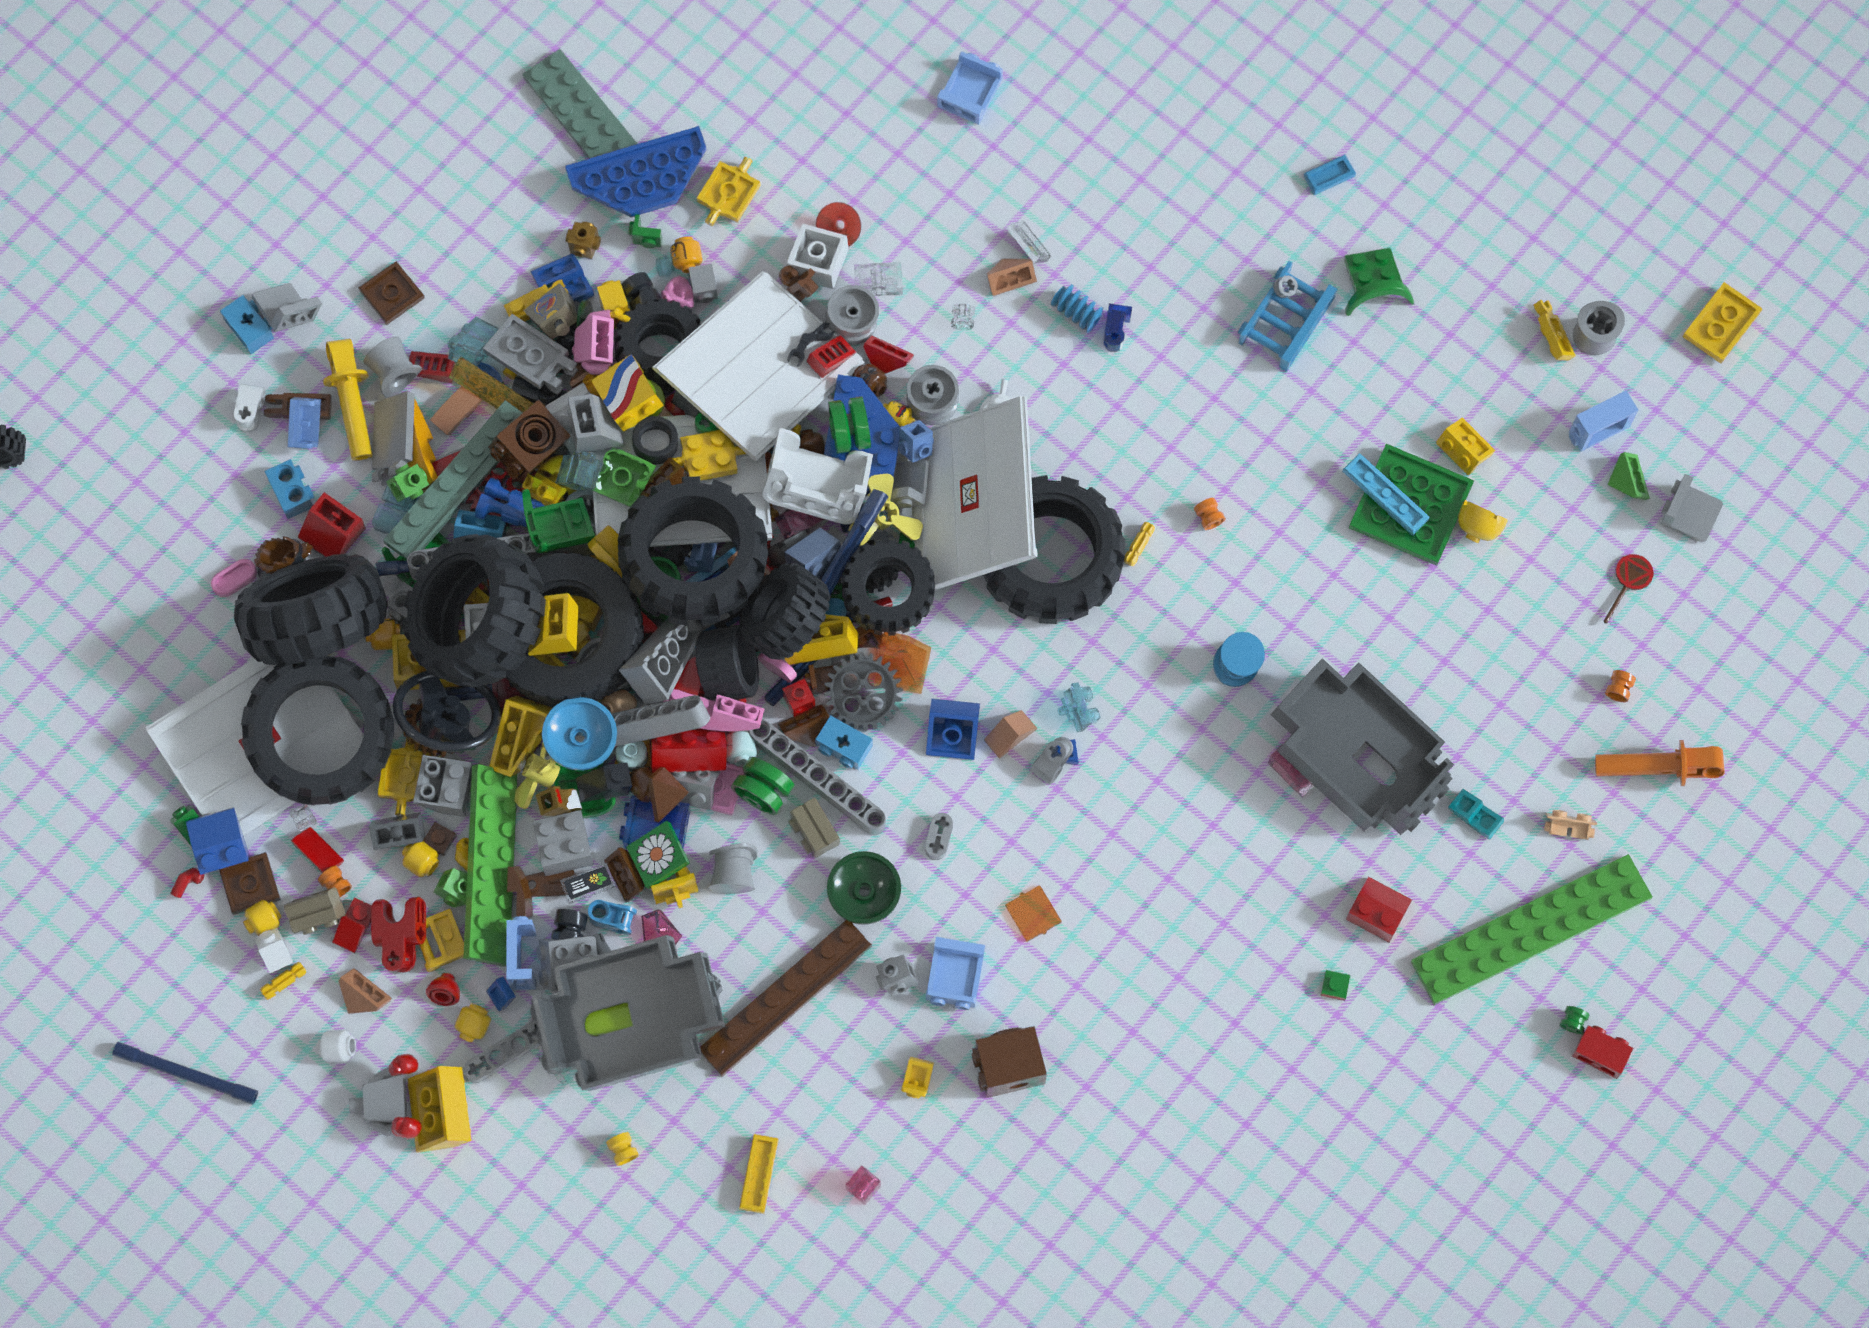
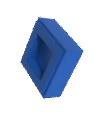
(500, 993)

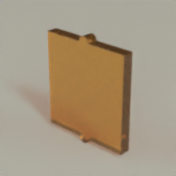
(1033, 913)

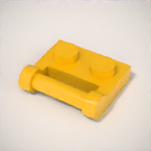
(447, 938)

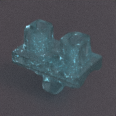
(1076, 708)

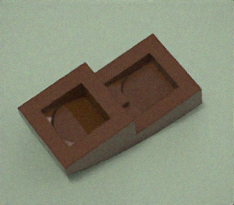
(518, 883)

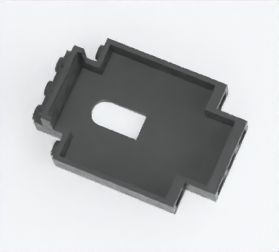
(1338, 715)
(667, 1004)

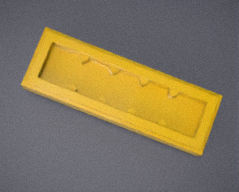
(758, 1174)

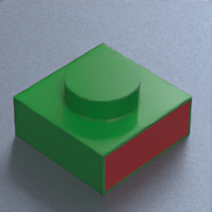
(1335, 985)

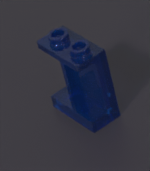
(641, 821)

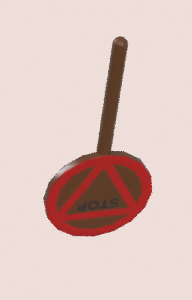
(1633, 573)

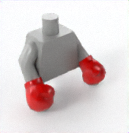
(386, 1100)

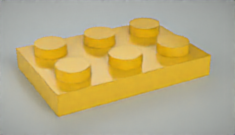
(1722, 322)

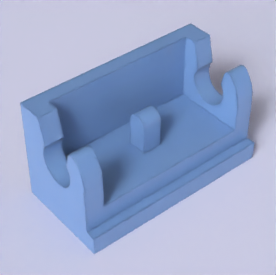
(304, 422)
(701, 557)

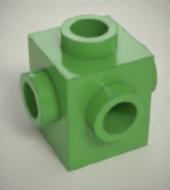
(408, 482)
(452, 887)

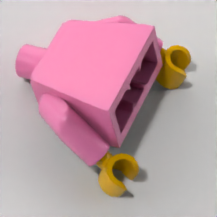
(595, 340)

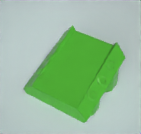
(623, 476)

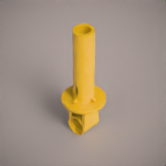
(346, 379)

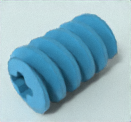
(1077, 307)

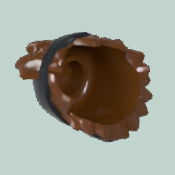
(280, 553)

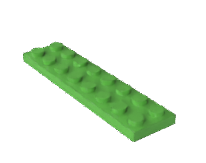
(488, 862)

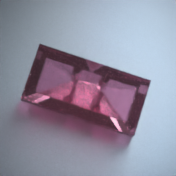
(657, 924)

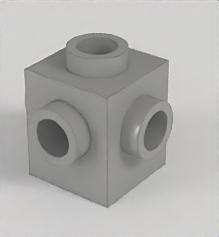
(896, 975)

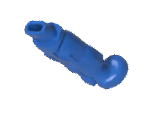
(510, 512)

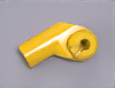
(461, 852)

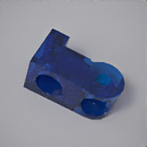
(1114, 335)

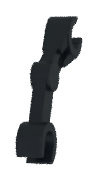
(806, 338)

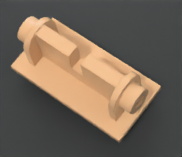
(1580, 825)

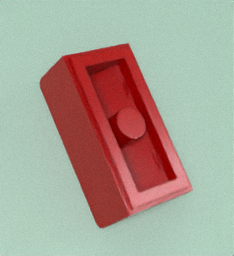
(316, 850)

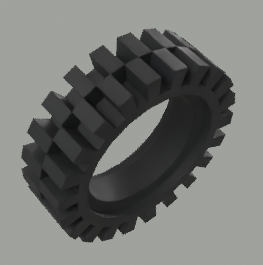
(11, 447)

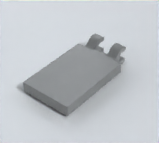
(530, 354)
(392, 435)

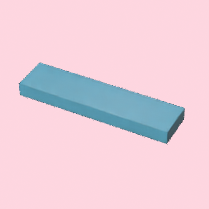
(1386, 494)

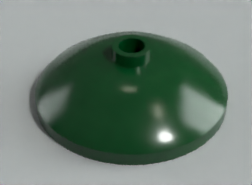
(868, 872)

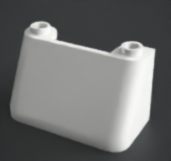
(816, 481)

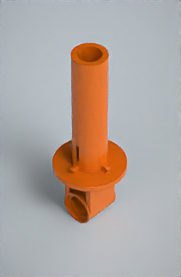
(1685, 762)

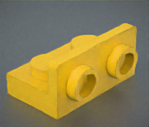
(1465, 445)

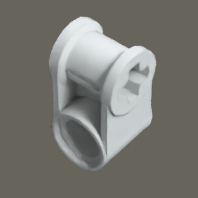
(248, 406)

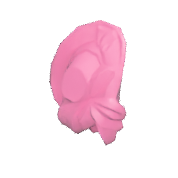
(679, 290)

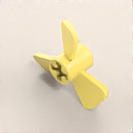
(908, 526)
(536, 771)

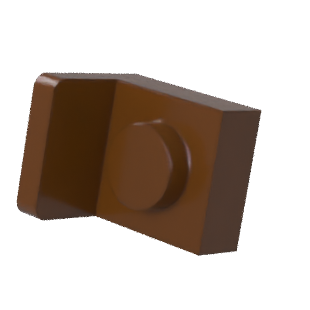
(864, 637)
(817, 677)

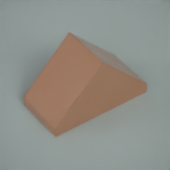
(1009, 733)

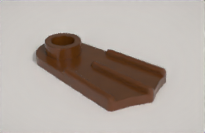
(548, 885)

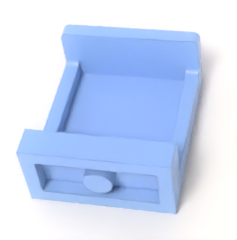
(970, 87)
(955, 973)
(516, 977)

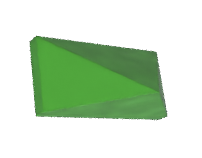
(1629, 477)

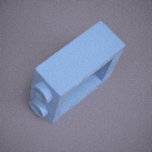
(1603, 421)

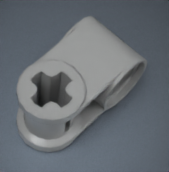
(1050, 762)

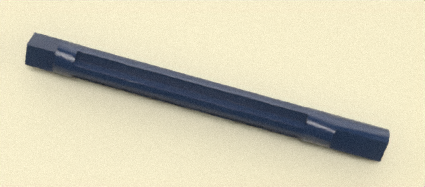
(854, 538)

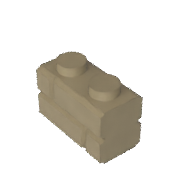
(814, 828)
(314, 910)

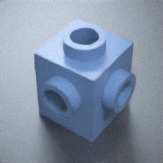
(916, 441)

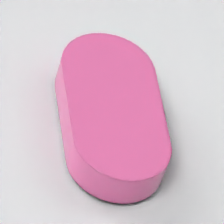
(234, 577)
(778, 667)

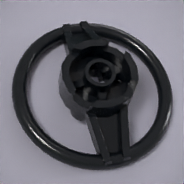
(443, 717)

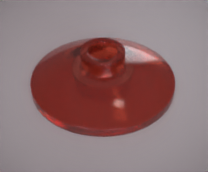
(832, 213)

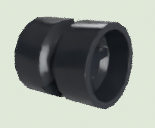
(639, 289)
(569, 924)

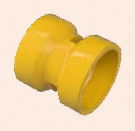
(622, 1148)

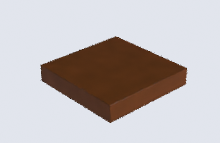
(391, 292)
(249, 883)

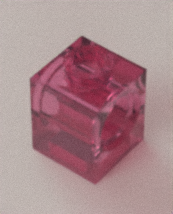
(863, 1185)

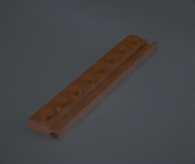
(784, 997)

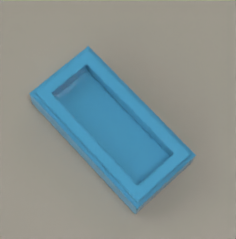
(1329, 174)

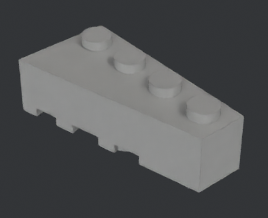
(660, 660)

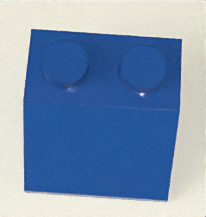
(952, 729)
(217, 841)

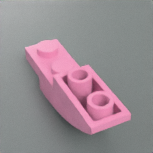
(727, 713)

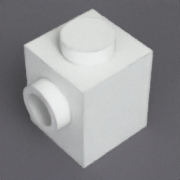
(273, 950)

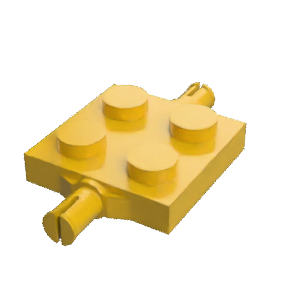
(728, 191)
(708, 455)
(400, 776)

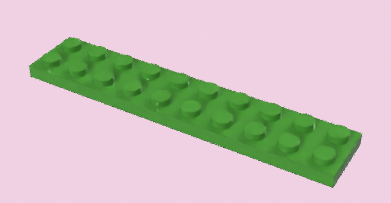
(1531, 929)

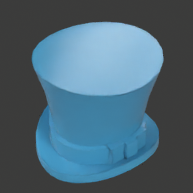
(1238, 659)

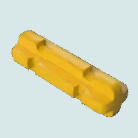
(1139, 543)
(283, 980)

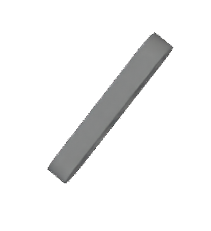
(503, 1046)

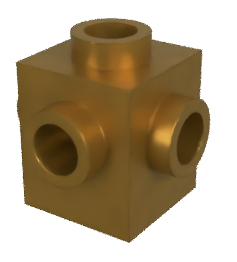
(583, 239)

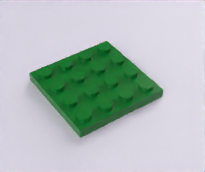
(1431, 488)

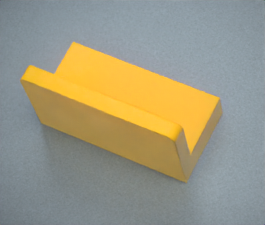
(605, 547)

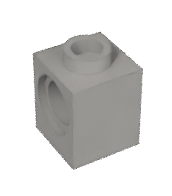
(703, 283)

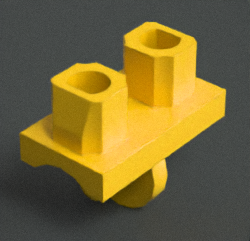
(544, 489)
(675, 889)

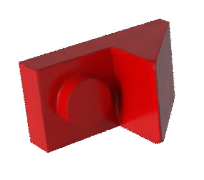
(353, 926)

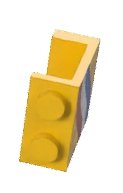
(627, 393)

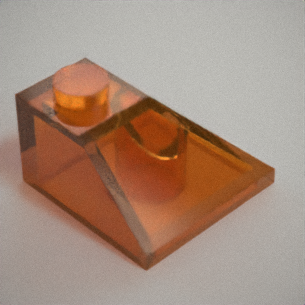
(908, 657)

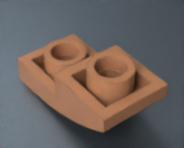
(455, 409)

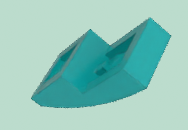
(1475, 814)

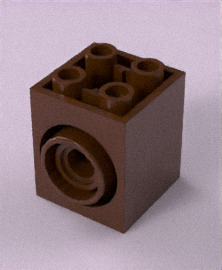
(516, 449)
(1009, 1061)

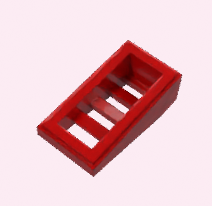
(433, 357)
(820, 366)

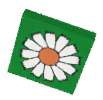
(658, 854)

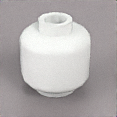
(336, 1046)

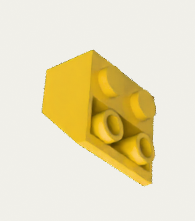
(557, 626)

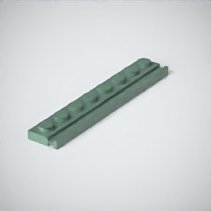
(450, 488)

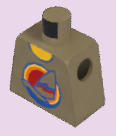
(553, 312)

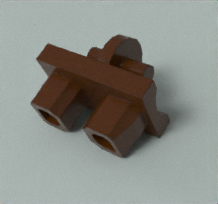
(798, 285)

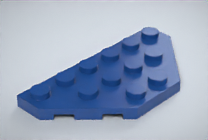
(640, 175)
(882, 427)

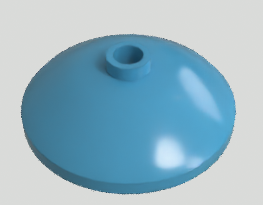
(576, 718)

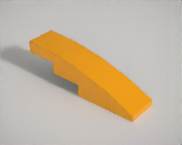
(422, 451)

